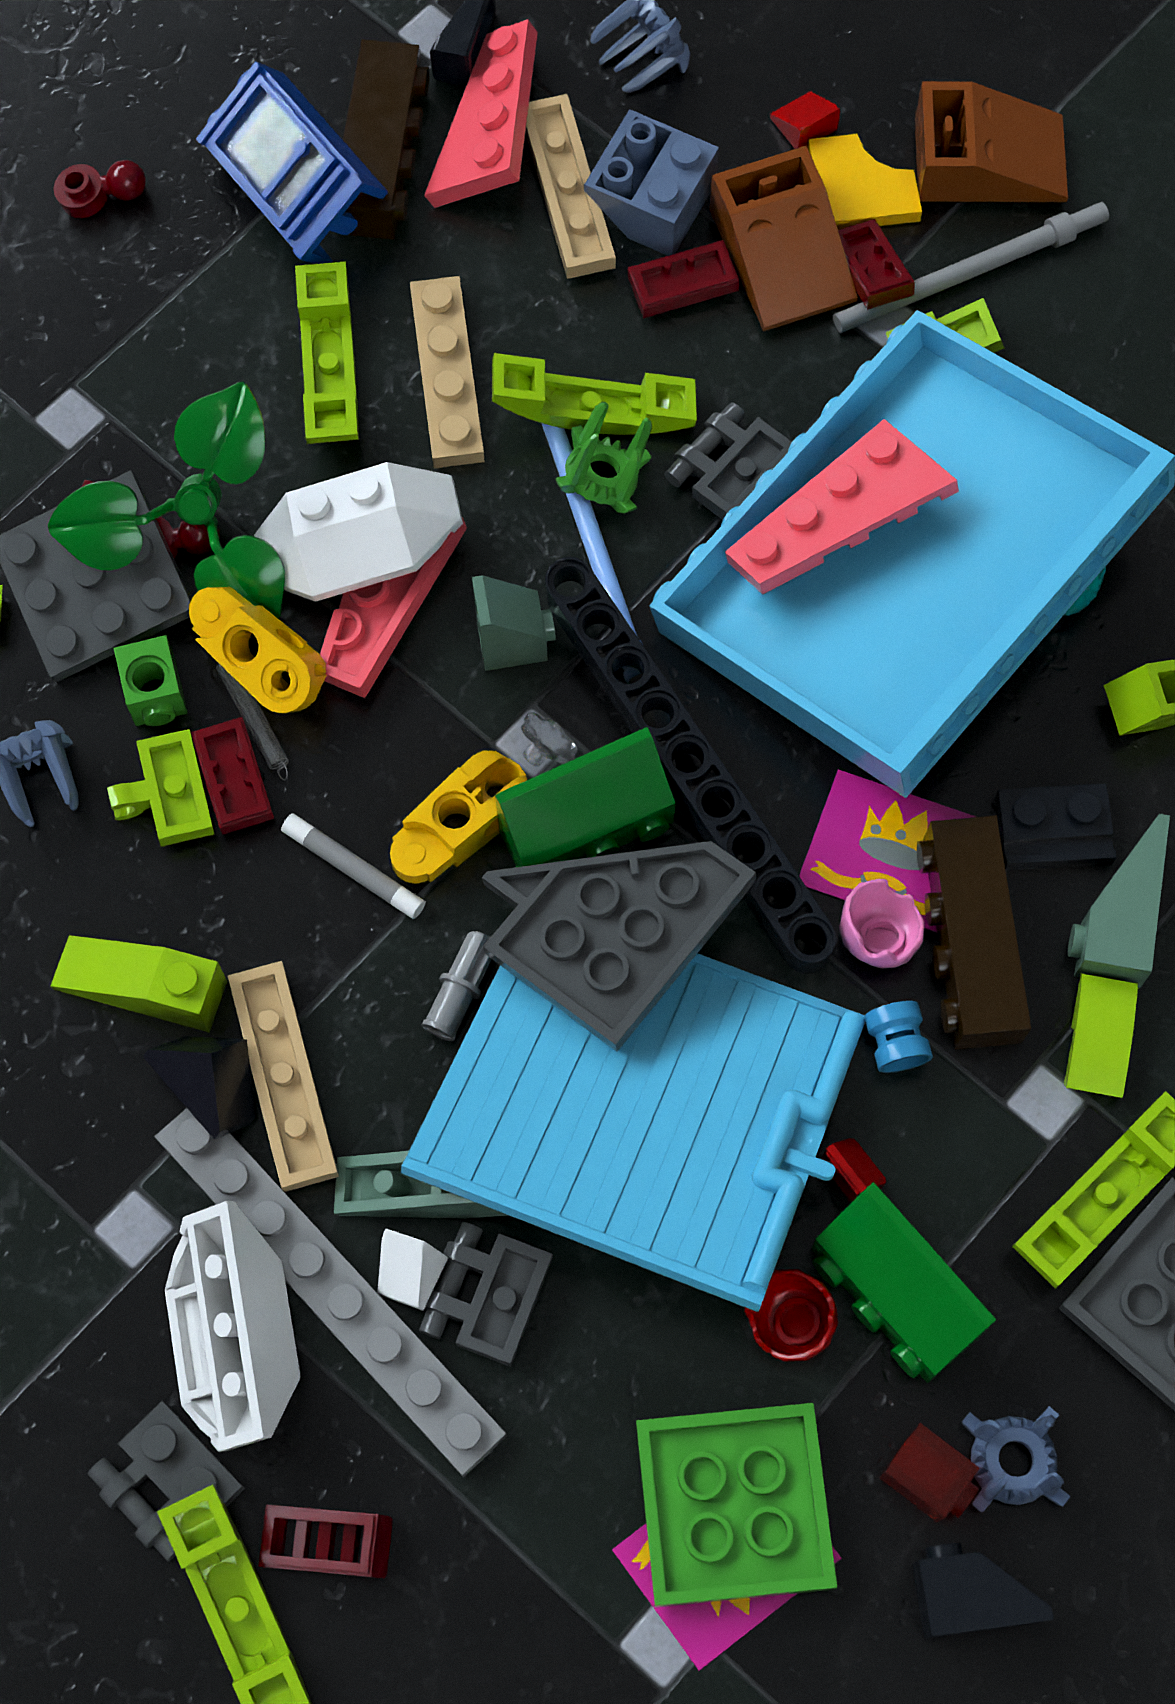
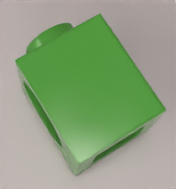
(147, 662)

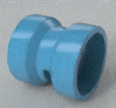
(898, 1036)

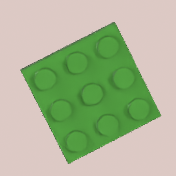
(735, 1505)

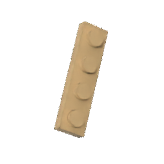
(562, 175)
(447, 372)
(283, 1076)

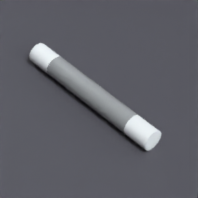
(353, 866)

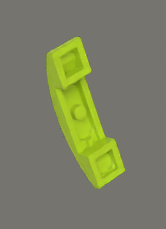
(327, 353)
(568, 401)
(1103, 1195)
(233, 1600)

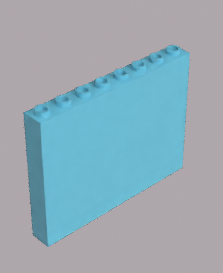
(932, 614)

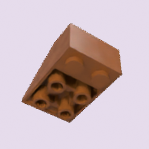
(987, 146)
(782, 237)

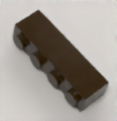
(381, 127)
(974, 933)

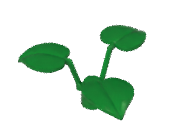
(214, 434)

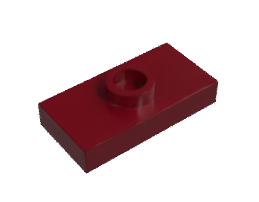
(875, 265)
(683, 279)
(232, 775)

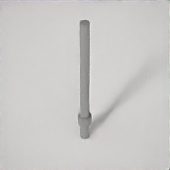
(1055, 232)

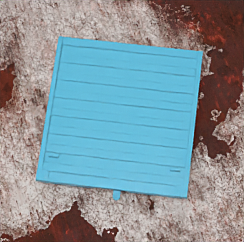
(656, 1152)

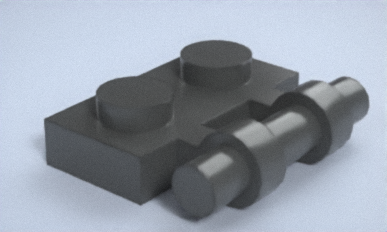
(736, 472)
(502, 1300)
(174, 1461)

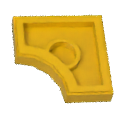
(861, 186)

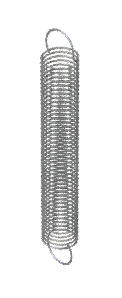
(259, 722)

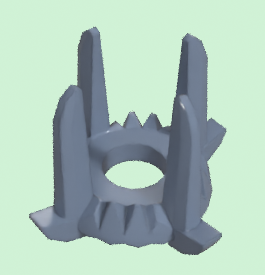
(660, 32)
(43, 742)
(997, 1484)

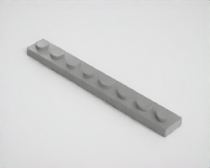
(339, 1295)

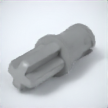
(458, 988)

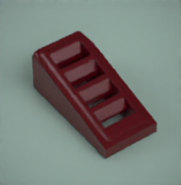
(374, 1545)

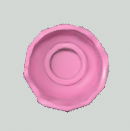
(881, 925)

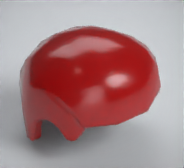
(794, 1317)

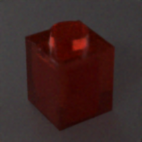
(932, 1475)

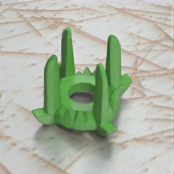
(588, 448)

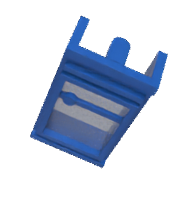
(288, 160)

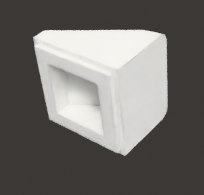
(408, 1269)

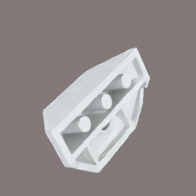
(361, 528)
(230, 1328)

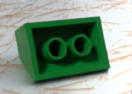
(588, 804)
(900, 1285)

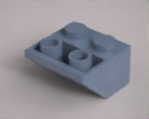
(653, 181)

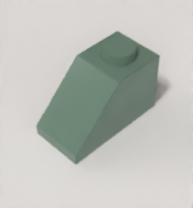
(510, 623)

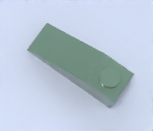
(1122, 923)
(377, 1188)

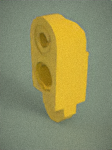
(224, 627)
(428, 847)

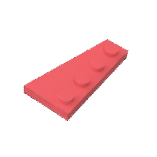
(491, 120)
(858, 492)
(374, 621)

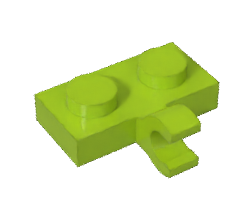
(170, 789)

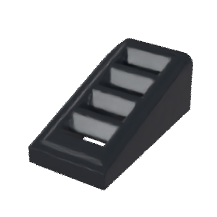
(461, 40)

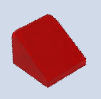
(806, 119)
(852, 1168)

